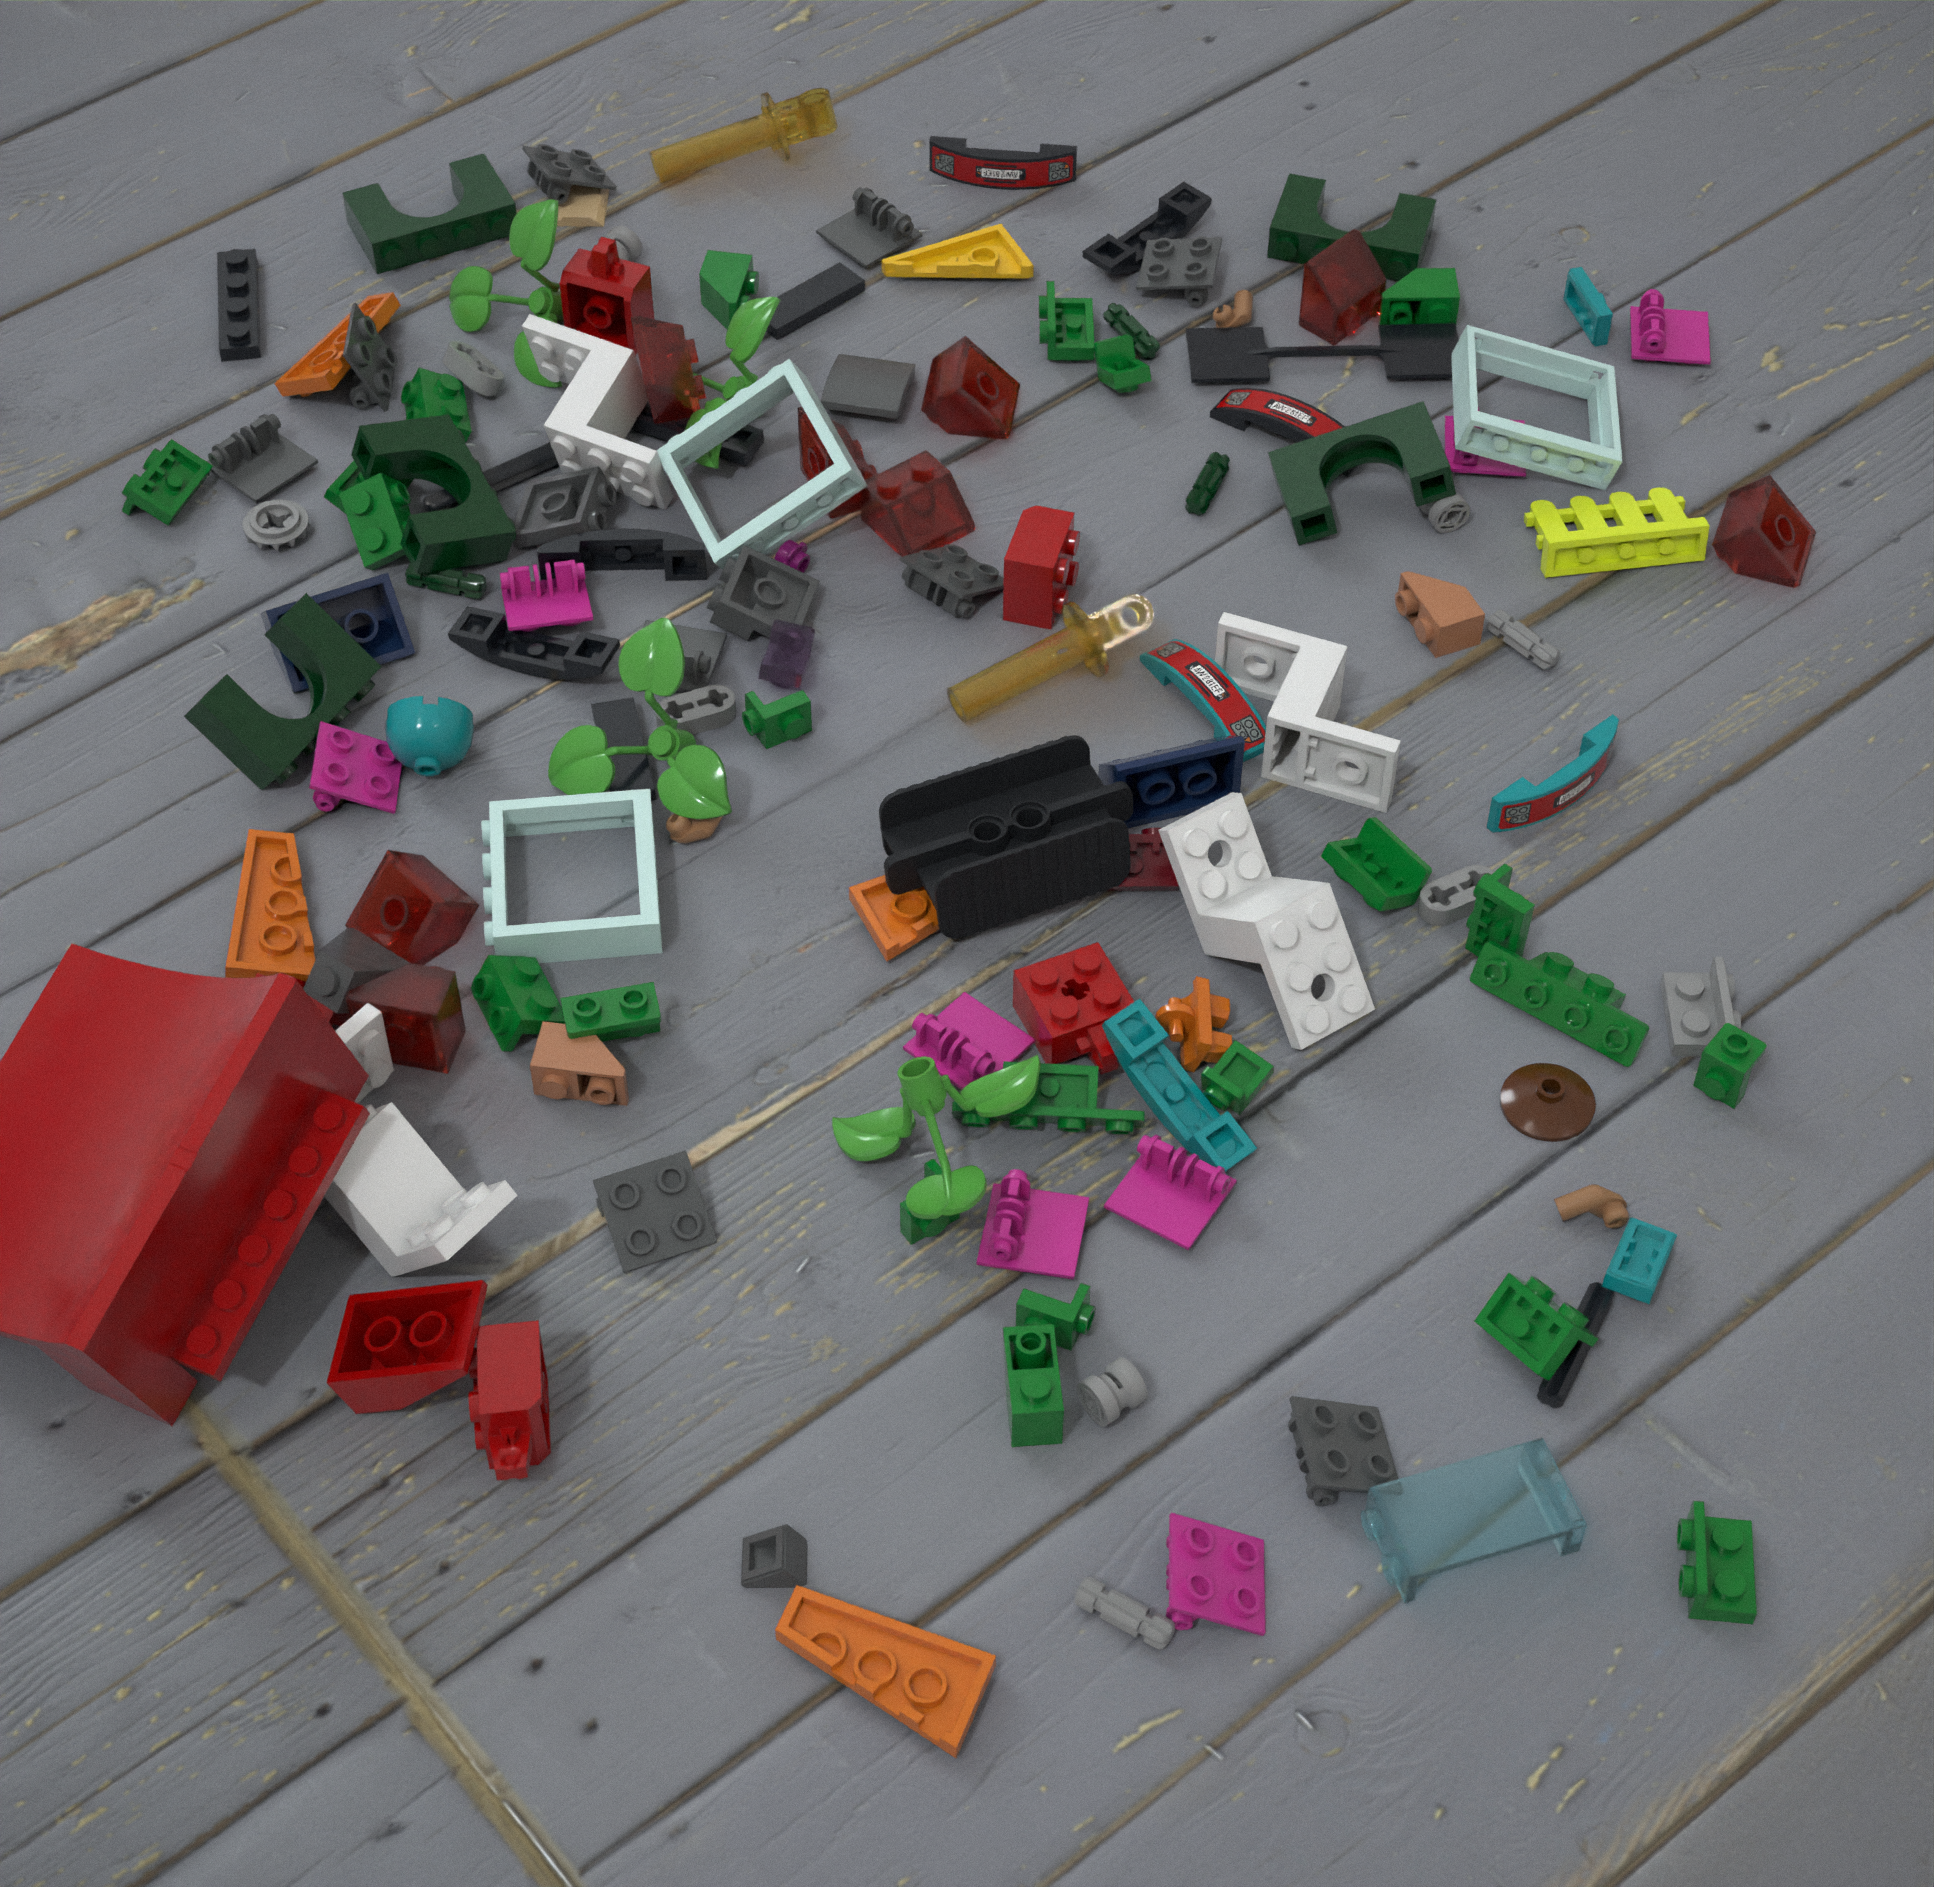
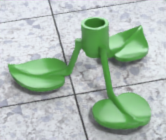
(470, 294)
(744, 338)
(697, 778)
(924, 1091)

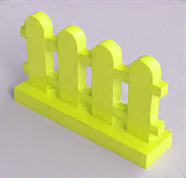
(1624, 546)

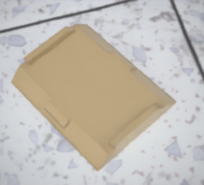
(584, 207)

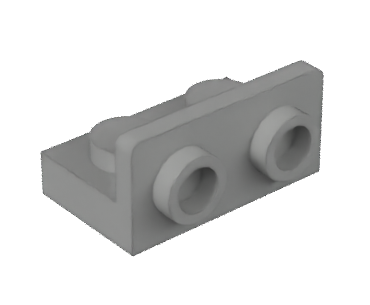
(1697, 1007)

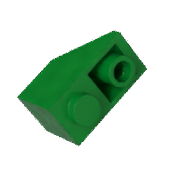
(727, 283)
(1422, 298)
(1033, 1385)

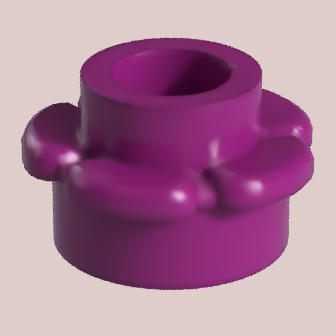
(793, 555)

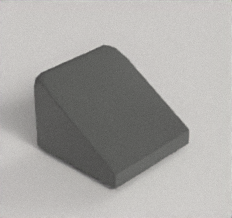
(774, 1559)

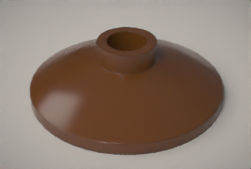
(1543, 1115)

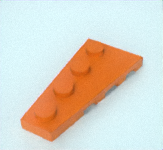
(325, 363)
(270, 911)
(894, 919)

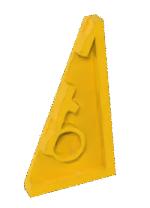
(972, 255)

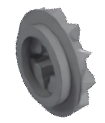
(279, 512)

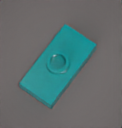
(1588, 306)
(1639, 1260)

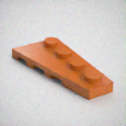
(896, 1666)

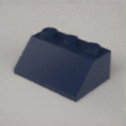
(366, 612)
(1178, 778)

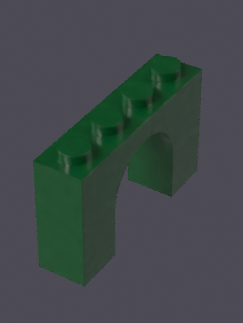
(1301, 233)
(401, 240)
(1397, 438)
(438, 453)
(268, 744)

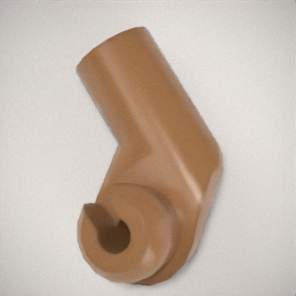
(1239, 315)
(689, 830)
(1597, 1201)

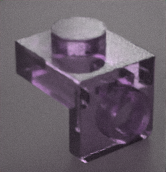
(787, 654)

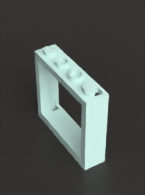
(1526, 445)
(792, 512)
(572, 938)

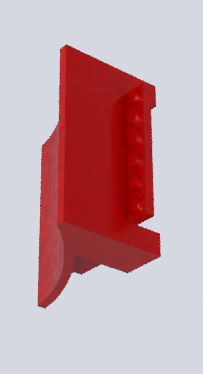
(161, 1166)

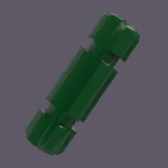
(1123, 324)
(1207, 483)
(449, 581)

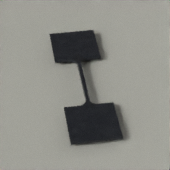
(1243, 356)

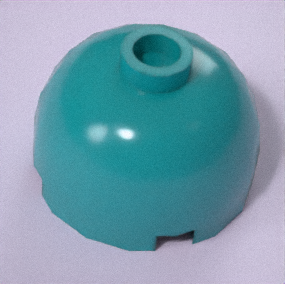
(429, 735)

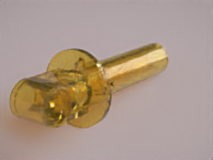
(777, 126)
(1083, 637)

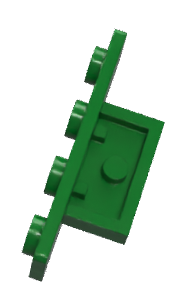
(1564, 998)
(1065, 1098)

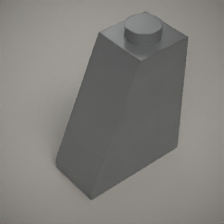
(346, 964)

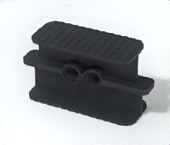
(1008, 836)

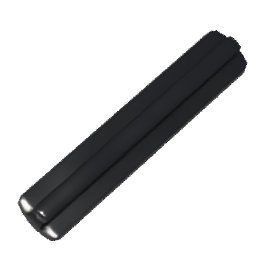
(1595, 1307)

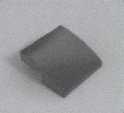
(868, 386)

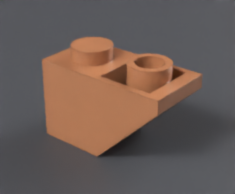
(1440, 612)
(576, 1068)

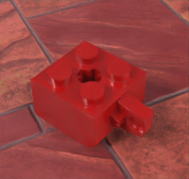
(604, 294)
(1040, 566)
(1067, 1003)
(510, 1398)

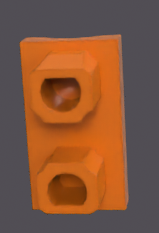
(1191, 1024)

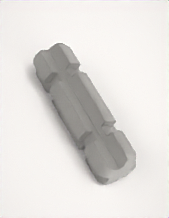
(1523, 640)
(1124, 1613)

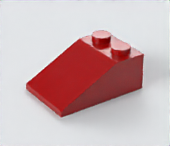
(405, 1344)

